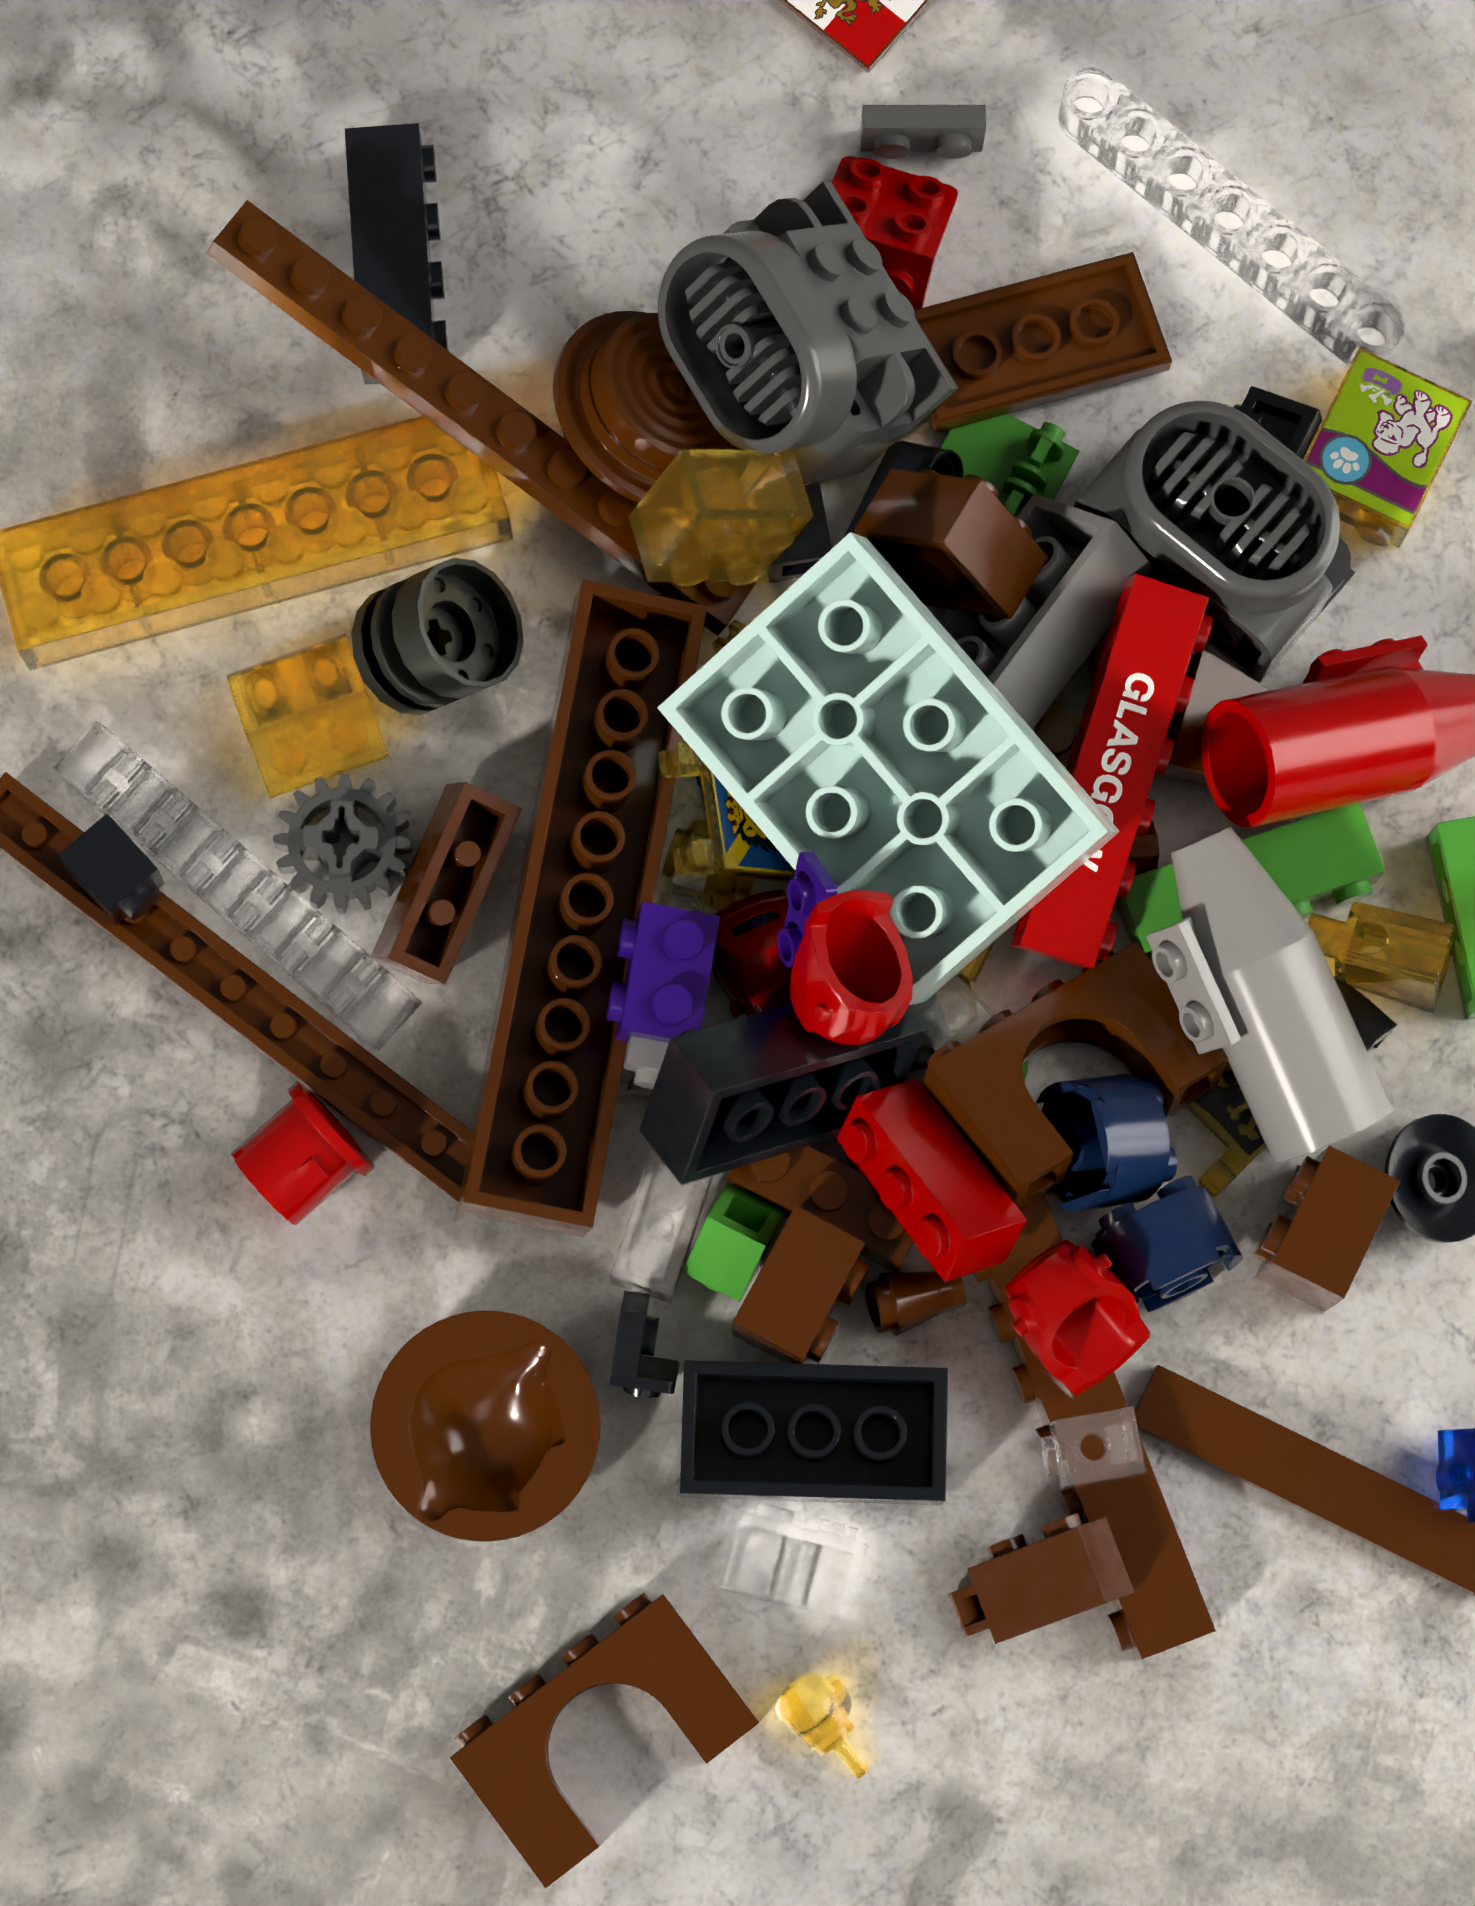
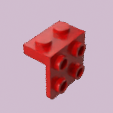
(900, 217)

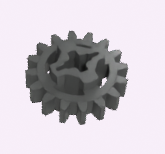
(317, 842)

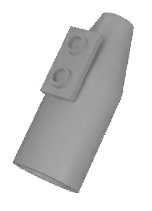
(1264, 993)

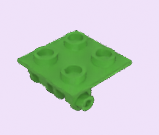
(1014, 457)

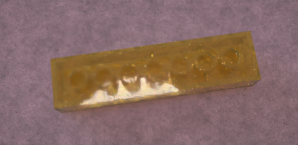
(245, 539)

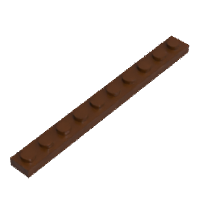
(446, 393)
(249, 1003)

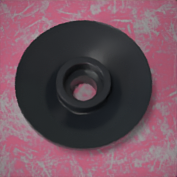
(1447, 1150)

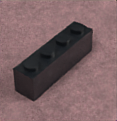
(395, 223)

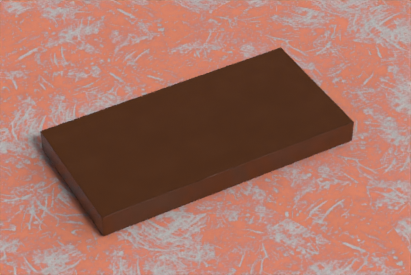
(1044, 340)

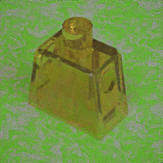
(1411, 955)

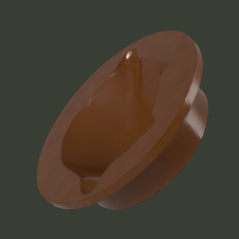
(627, 402)
(485, 1426)

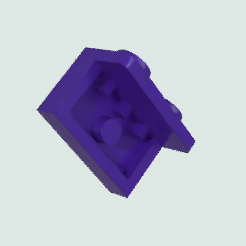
(665, 972)

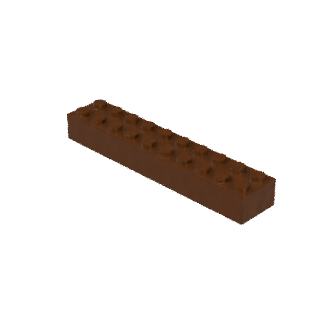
(585, 868)

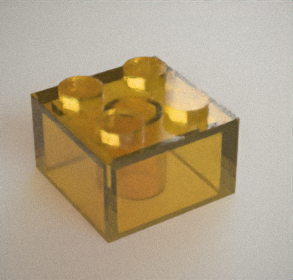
(720, 516)

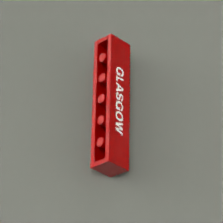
(1116, 758)

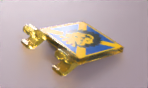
(735, 840)

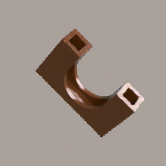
(1114, 1007)
(510, 1758)

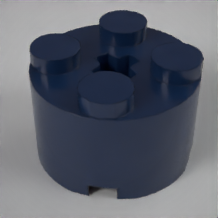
(1116, 1140)
(1168, 1244)

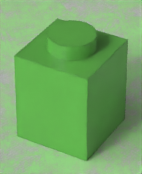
(733, 1242)

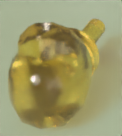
(818, 1714)

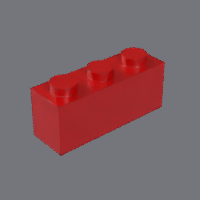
(931, 1179)

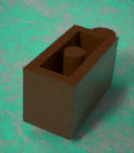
(1044, 1581)

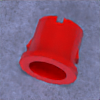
(300, 1156)

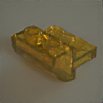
(307, 715)

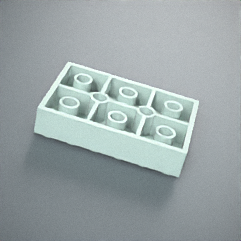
(890, 757)

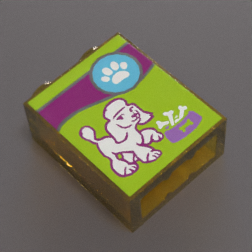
(1384, 445)

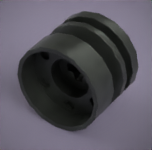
(437, 636)

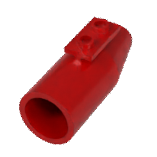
(1348, 735)

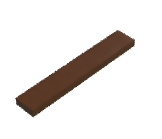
(1308, 1476)

